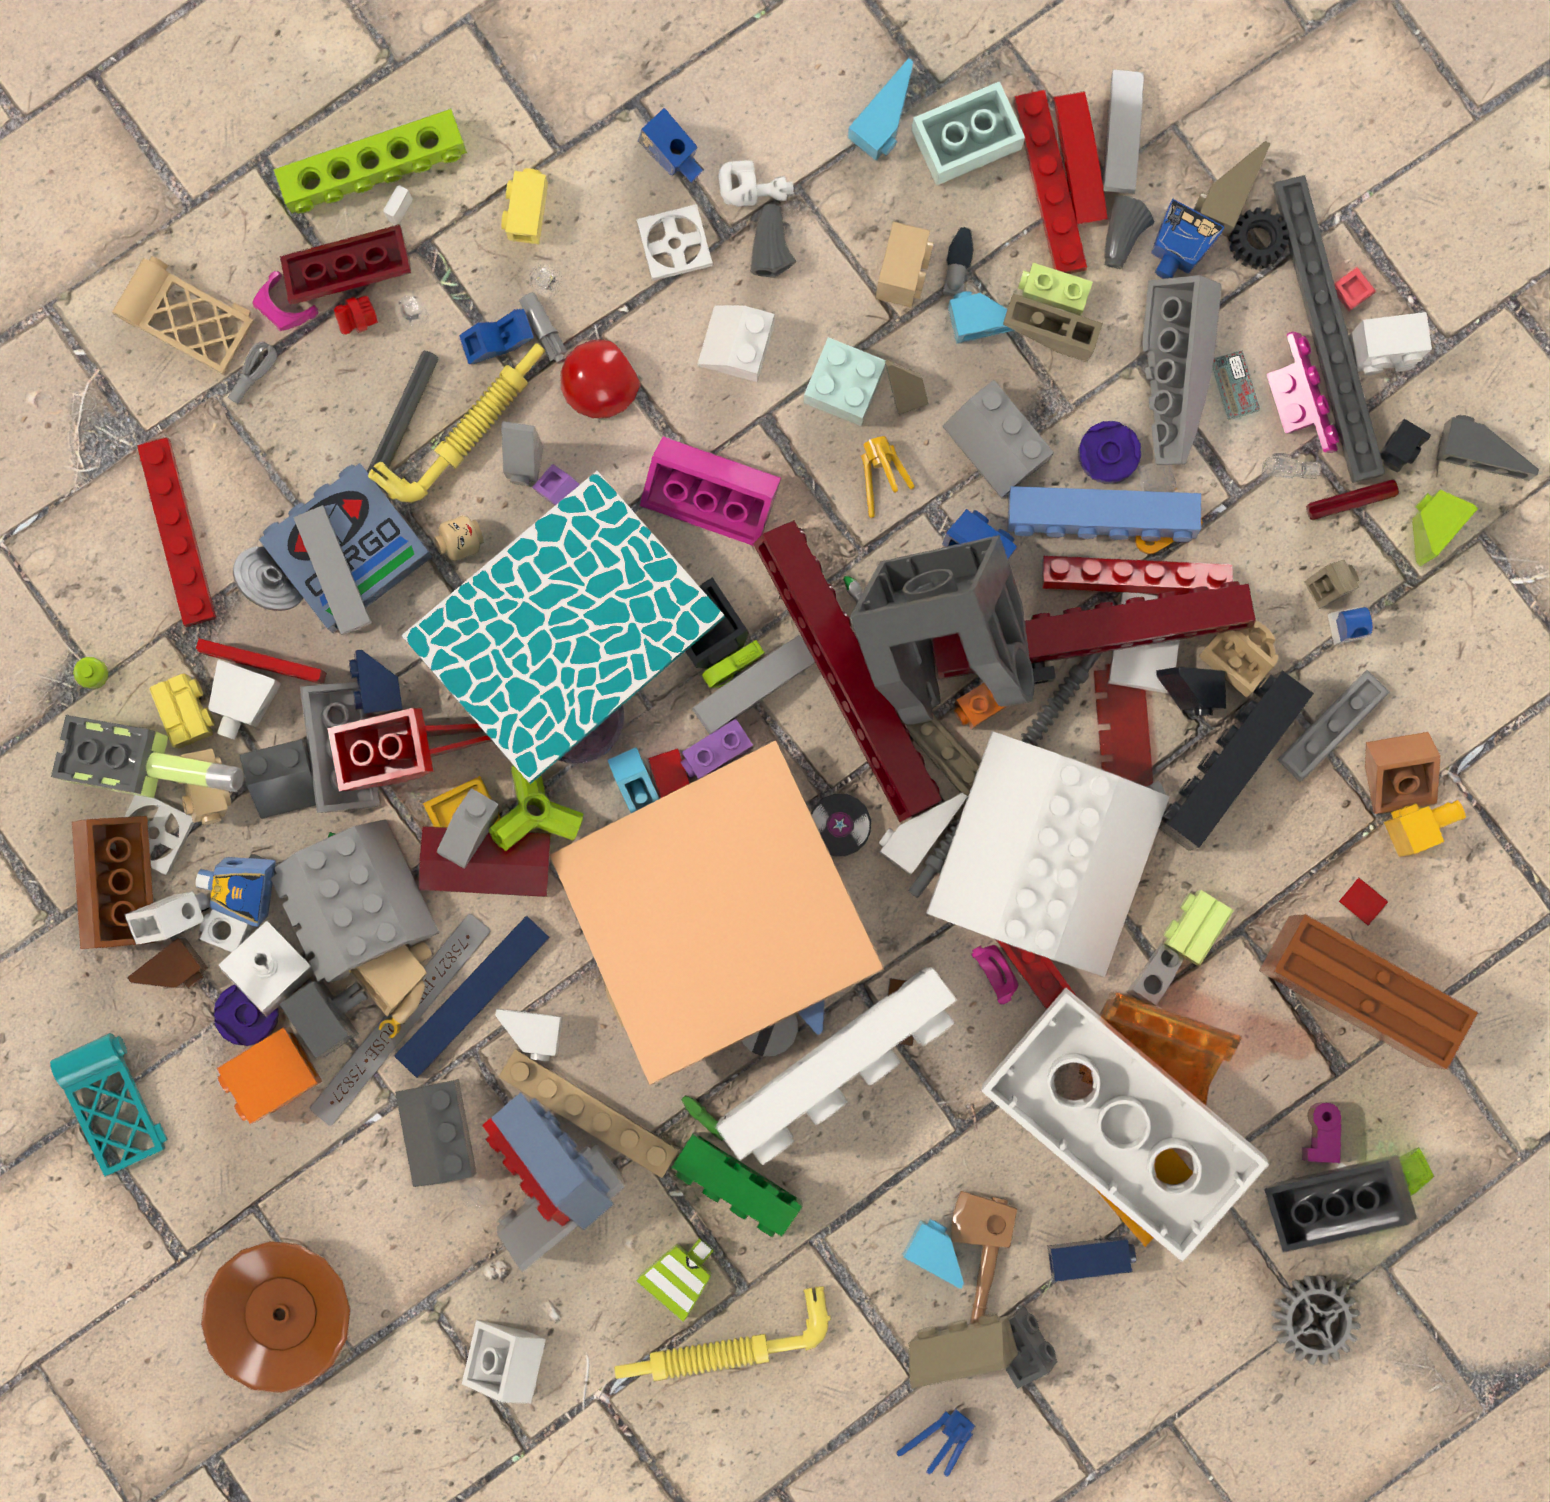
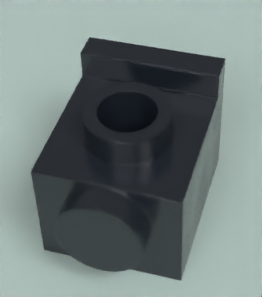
(1403, 445)

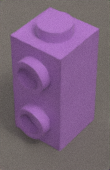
(716, 750)

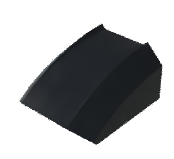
(723, 638)

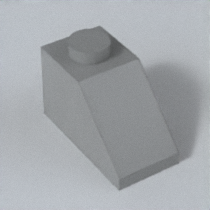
(468, 828)

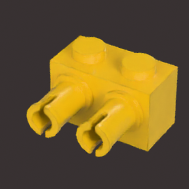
(1418, 828)

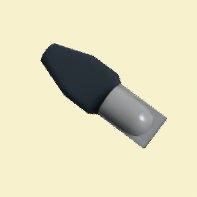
(958, 261)

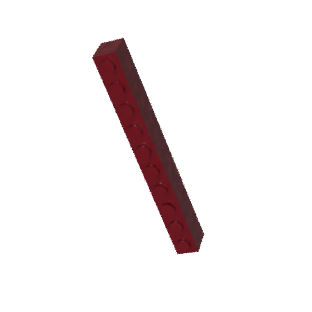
(1118, 626)
(842, 664)

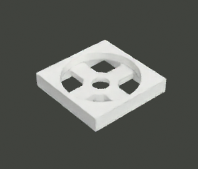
(668, 219)
(160, 819)

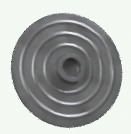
(264, 581)

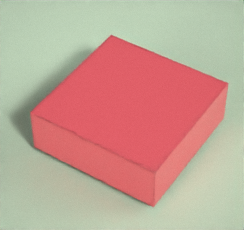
(1353, 289)

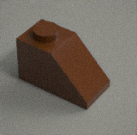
(172, 967)

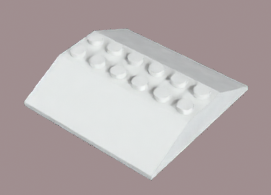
(1048, 854)

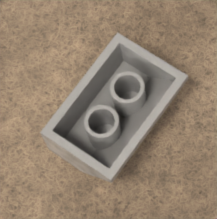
(998, 439)

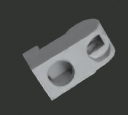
(1156, 975)

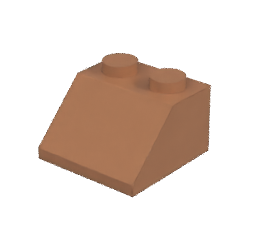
(1402, 772)

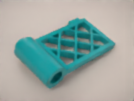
(96, 1062)

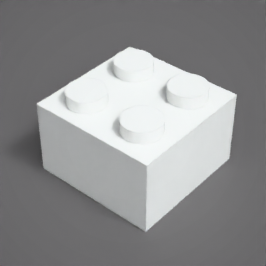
(1390, 343)

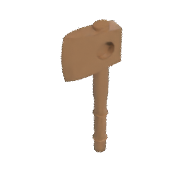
(987, 1224)

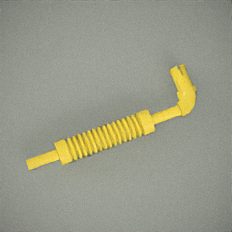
(463, 437)
(732, 1353)

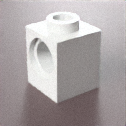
(239, 930)

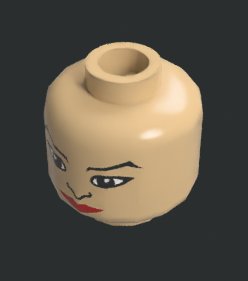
(459, 538)

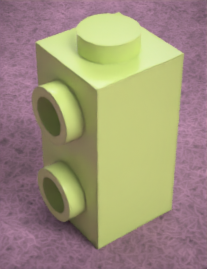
(1055, 288)

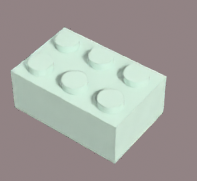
(967, 133)

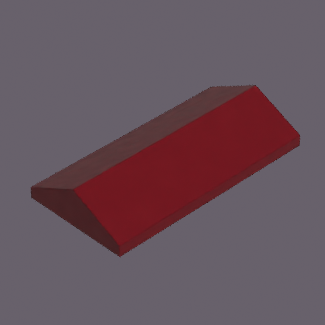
(345, 264)
(491, 869)

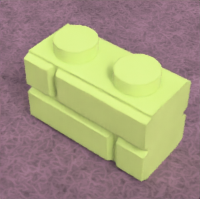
(1197, 927)

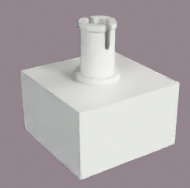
(266, 968)

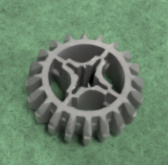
(1327, 1313)

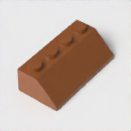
(110, 880)

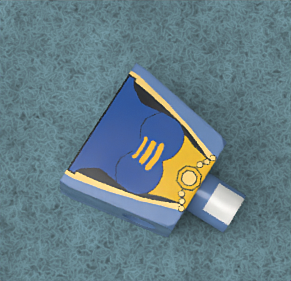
(240, 888)

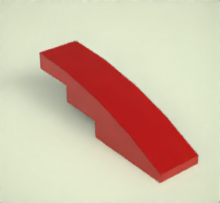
(1080, 157)

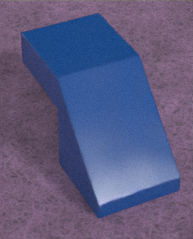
(496, 338)

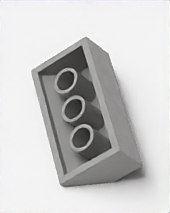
(530, 1235)

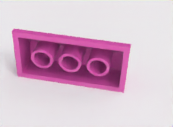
(709, 491)

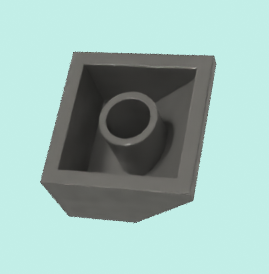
(279, 778)

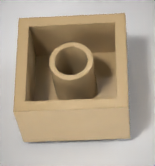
(902, 264)

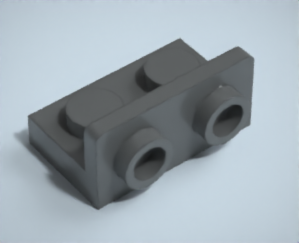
(1034, 1355)

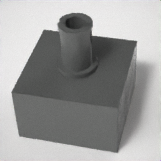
(322, 1017)

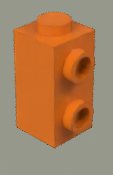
(976, 706)

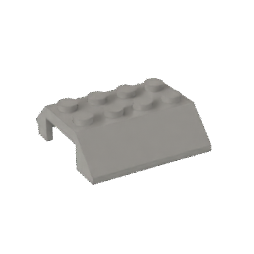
(352, 899)

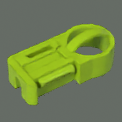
(732, 665)

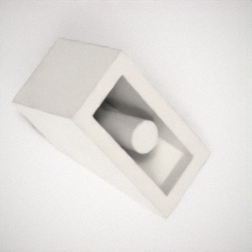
(533, 1032)

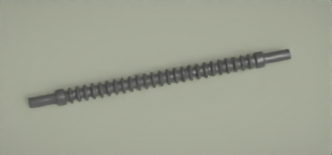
(1078, 675)

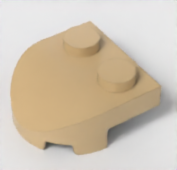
(1243, 655)

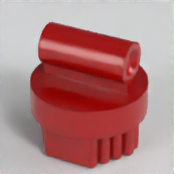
(356, 315)

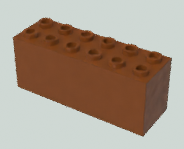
(1368, 991)

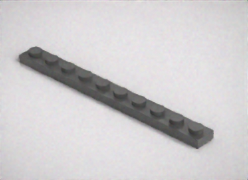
(1328, 329)

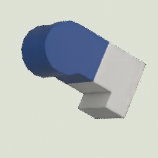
(1350, 625)

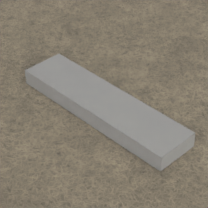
(332, 570)
(1333, 725)

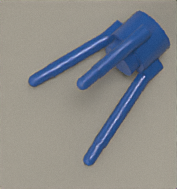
(958, 1431)

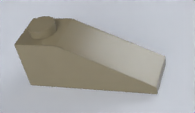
(1229, 193)
(1053, 327)
(1332, 583)

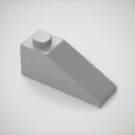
(521, 453)

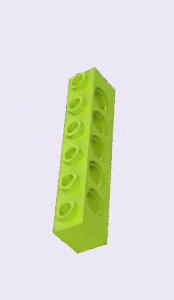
(354, 156)

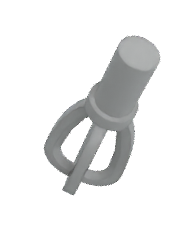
(246, 379)

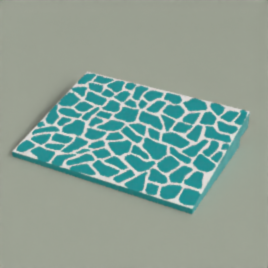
(563, 626)

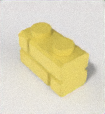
(182, 710)

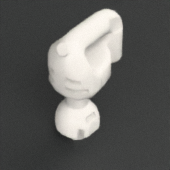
(748, 190)

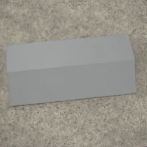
(325, 708)

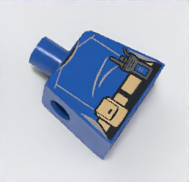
(664, 134)
(1183, 239)

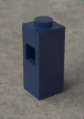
(1091, 1258)

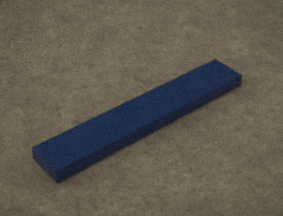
(471, 996)

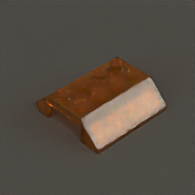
(1176, 1043)

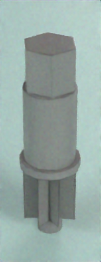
(543, 327)

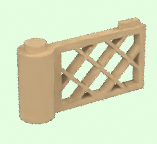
(150, 289)

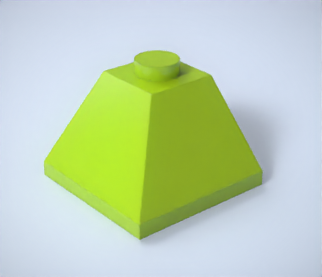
(1437, 523)

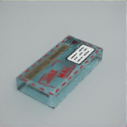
(1235, 385)

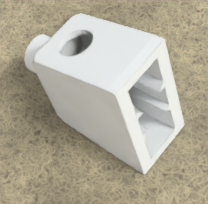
(240, 697)
(167, 917)

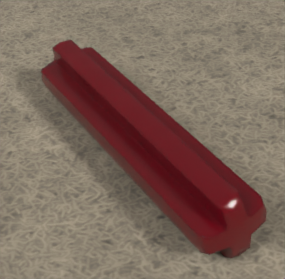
(1352, 499)

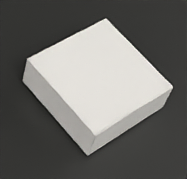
(398, 205)

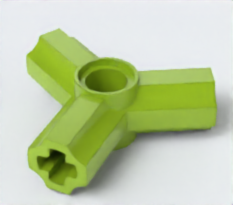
(520, 822)

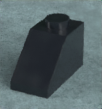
(1195, 688)

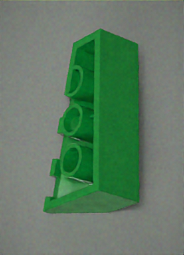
(737, 1185)

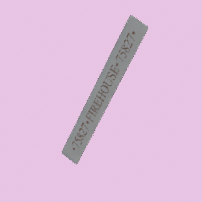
(377, 1045)

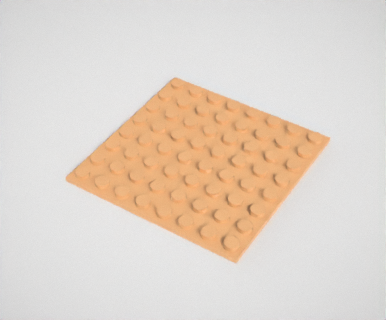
(715, 913)

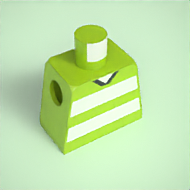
(678, 1277)

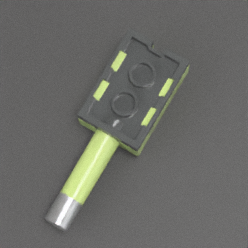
(131, 760)

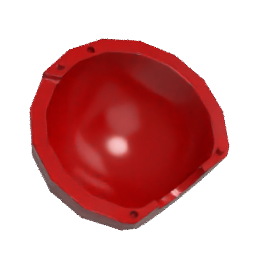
(598, 379)

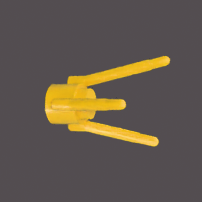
(881, 455)

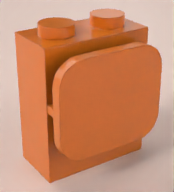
(268, 1075)

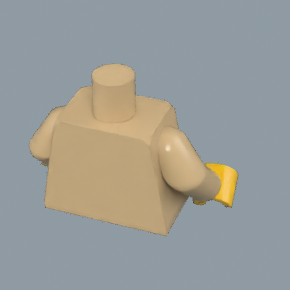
(395, 982)

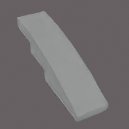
(1123, 131)
(754, 685)

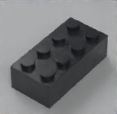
(1340, 1203)

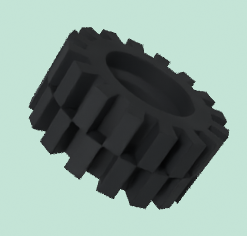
(1262, 220)

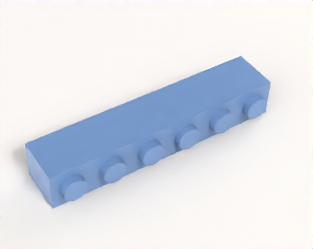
(1104, 513)

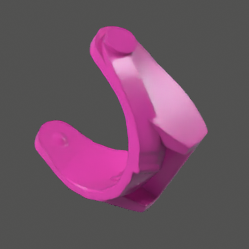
(279, 318)
(1003, 990)

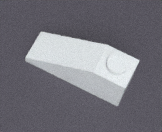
(915, 837)

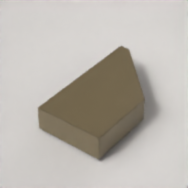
(906, 388)

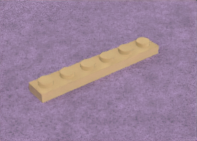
(588, 1113)

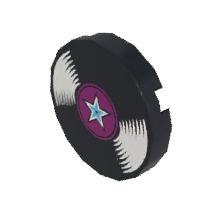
(842, 823)

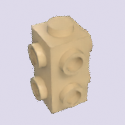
(202, 802)

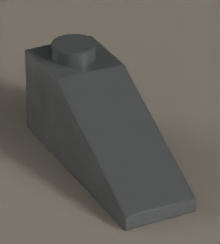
(1480, 448)

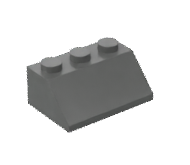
(436, 1133)

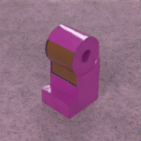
(1326, 1134)

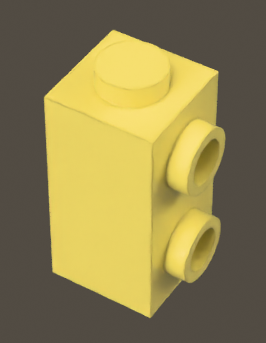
(526, 206)

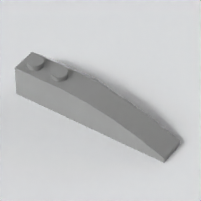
(1180, 355)

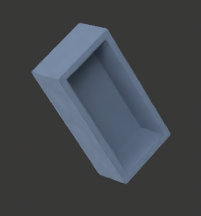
(553, 1160)

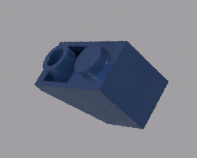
(377, 686)

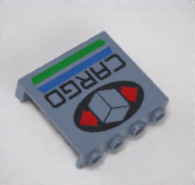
(371, 535)

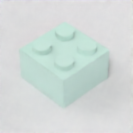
(844, 381)

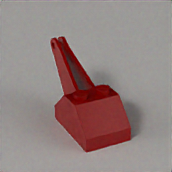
(390, 748)

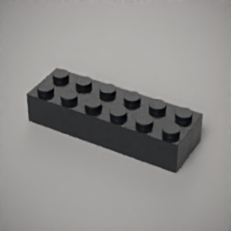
(1235, 761)

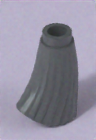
(1127, 222)
(770, 250)

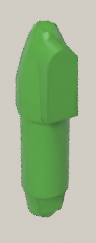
(699, 1113)

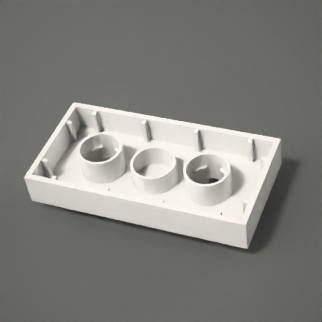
(814, 1080)
(1124, 1125)

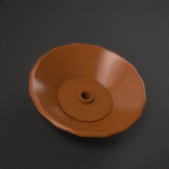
(249, 1337)

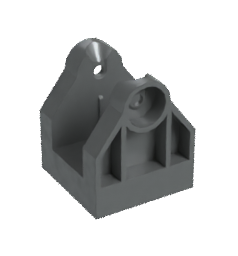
(940, 594)

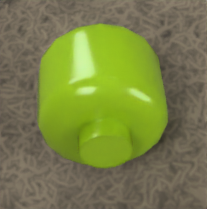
(90, 673)

